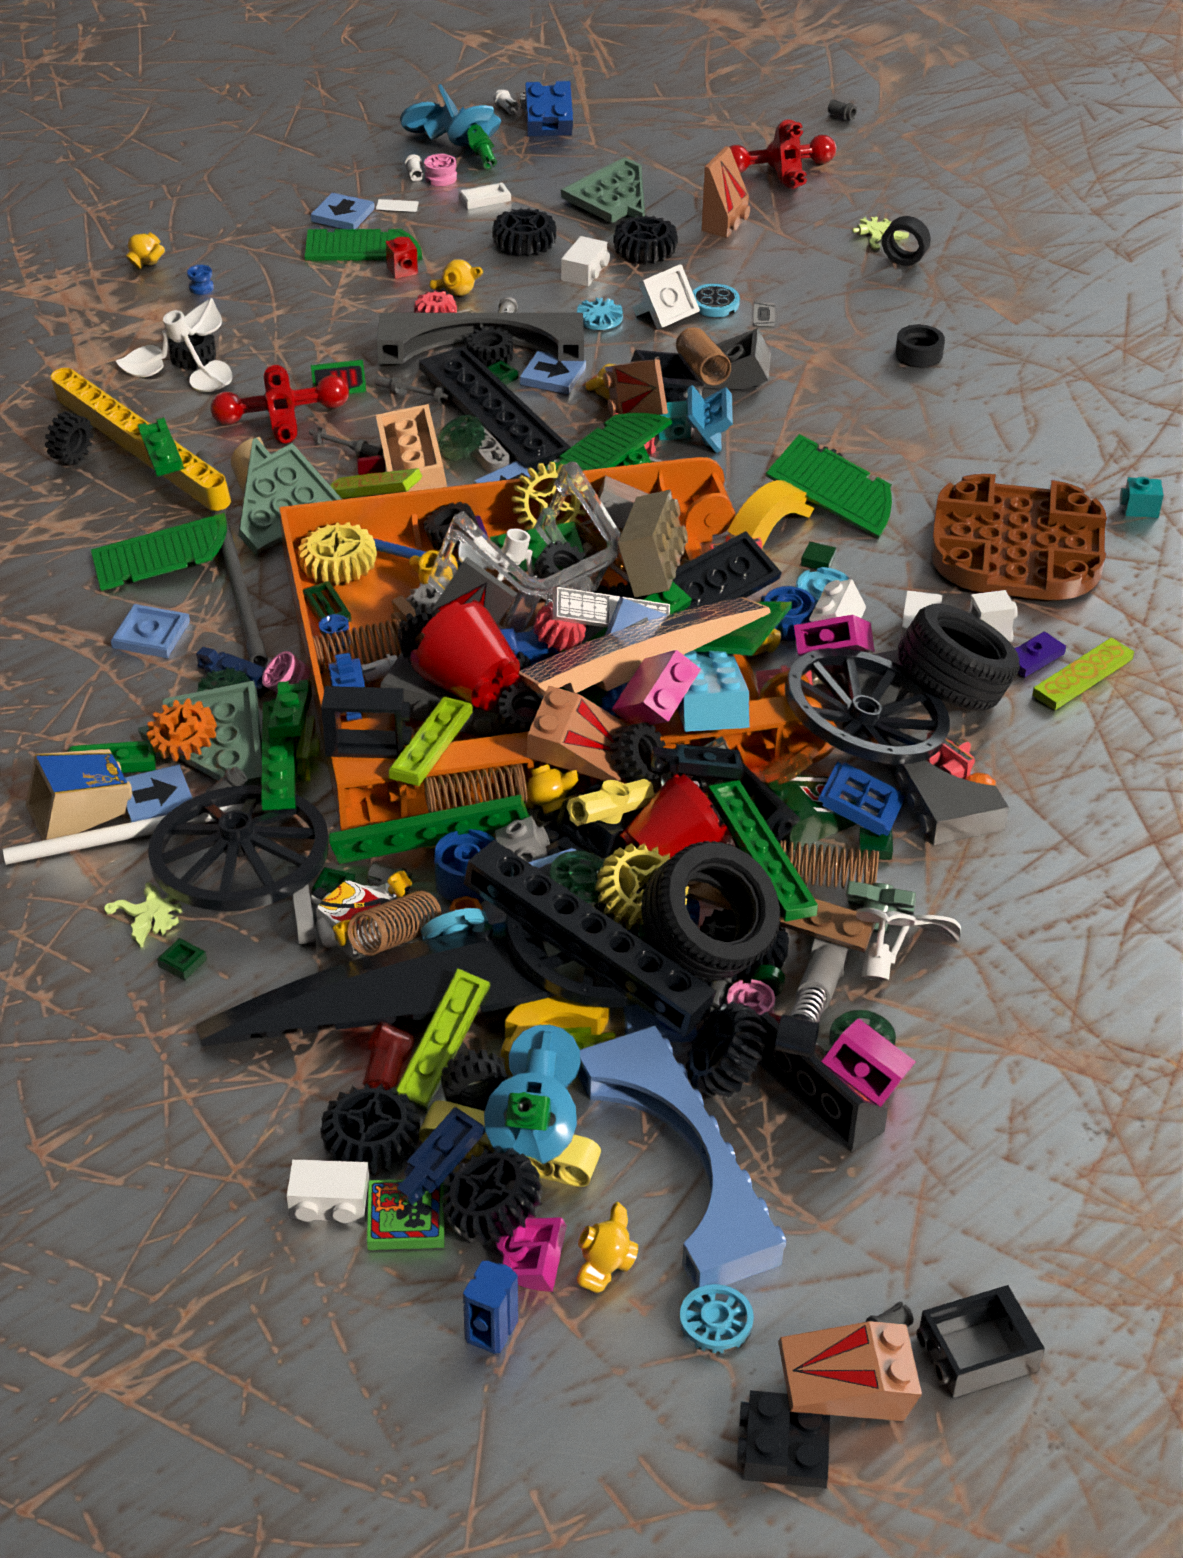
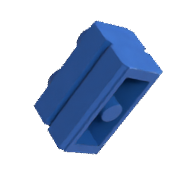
(490, 1306)

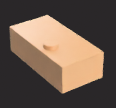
(411, 443)

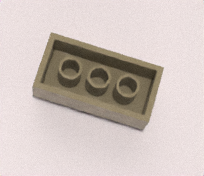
(652, 543)

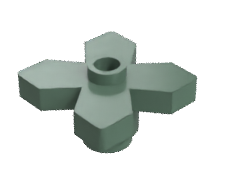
(881, 897)

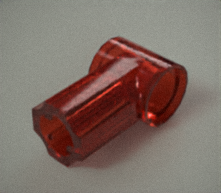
(389, 1051)

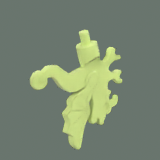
(876, 230)
(145, 912)

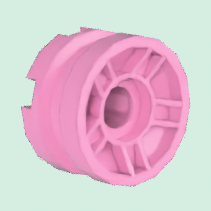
(440, 169)
(284, 668)
(754, 995)

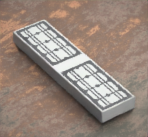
(591, 607)

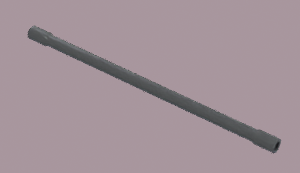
(254, 643)

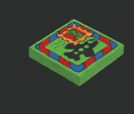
(401, 1225)

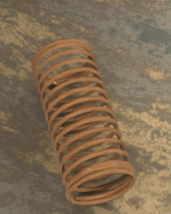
(697, 364)
(393, 628)
(520, 784)
(870, 868)
(394, 905)

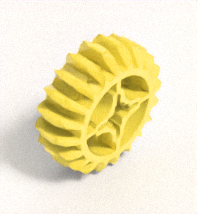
(527, 491)
(337, 553)
(622, 877)

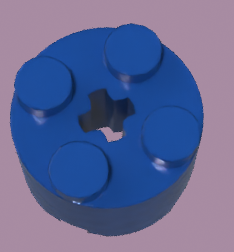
(452, 859)

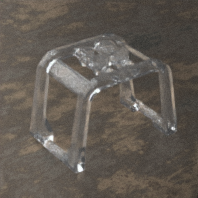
(568, 482)

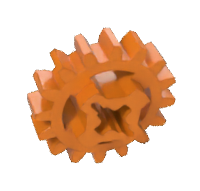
(181, 729)

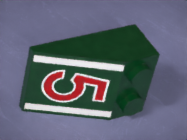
(802, 798)

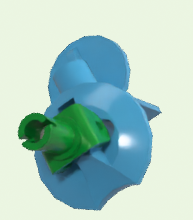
(468, 128)
(520, 1108)

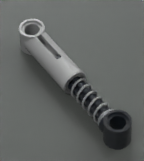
(800, 1030)

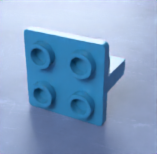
(710, 415)

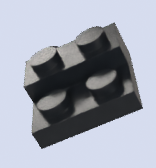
(783, 1443)

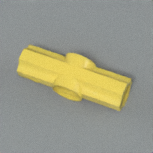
(610, 802)

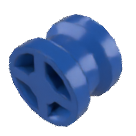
(200, 279)
(331, 624)

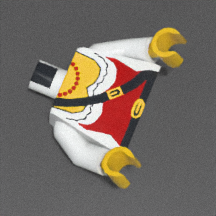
(337, 908)

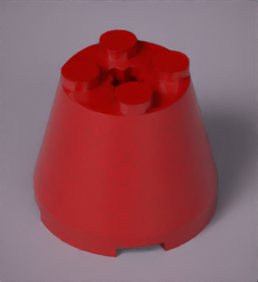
(467, 655)
(676, 819)

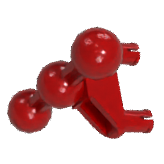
(786, 153)
(280, 401)

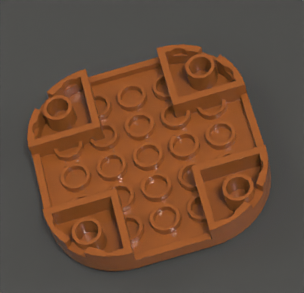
(1019, 538)

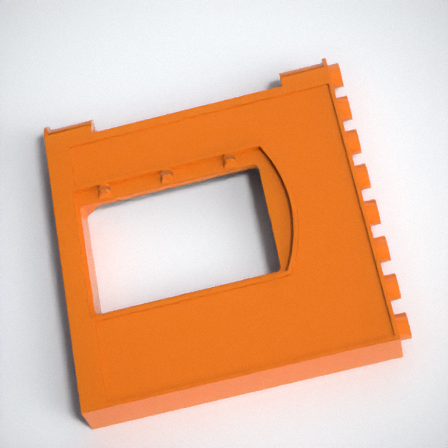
(363, 785)

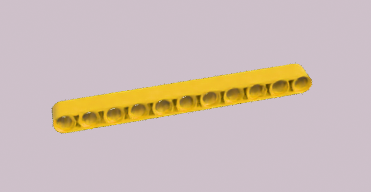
(120, 425)

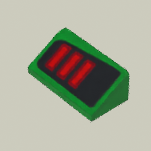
(350, 371)

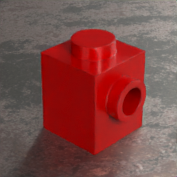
(401, 257)

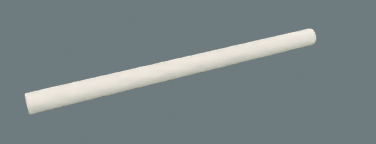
(99, 837)

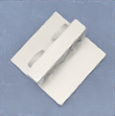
(667, 297)

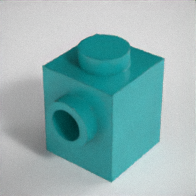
(680, 427)
(1142, 497)

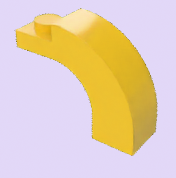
(767, 507)
(552, 1011)

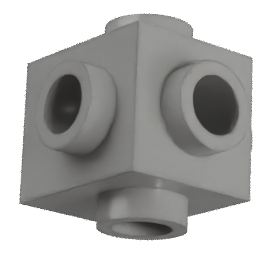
(524, 839)

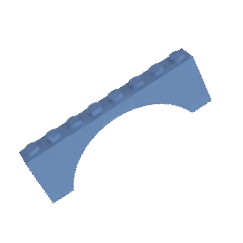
(736, 1231)

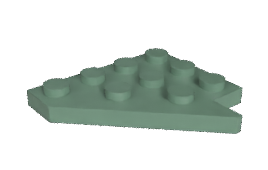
(610, 191)
(276, 482)
(237, 731)

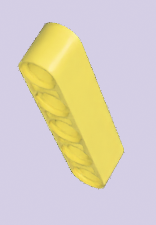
(571, 1168)

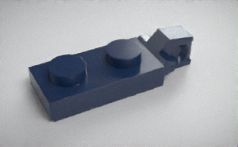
(210, 660)
(439, 1154)

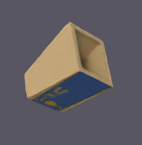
(75, 791)

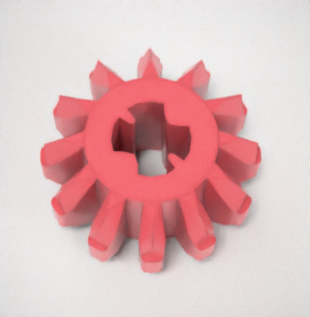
(435, 303)
(557, 633)

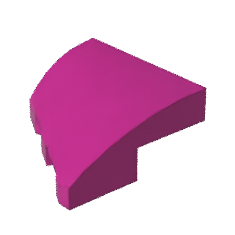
(535, 1252)

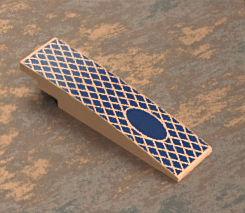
(616, 656)

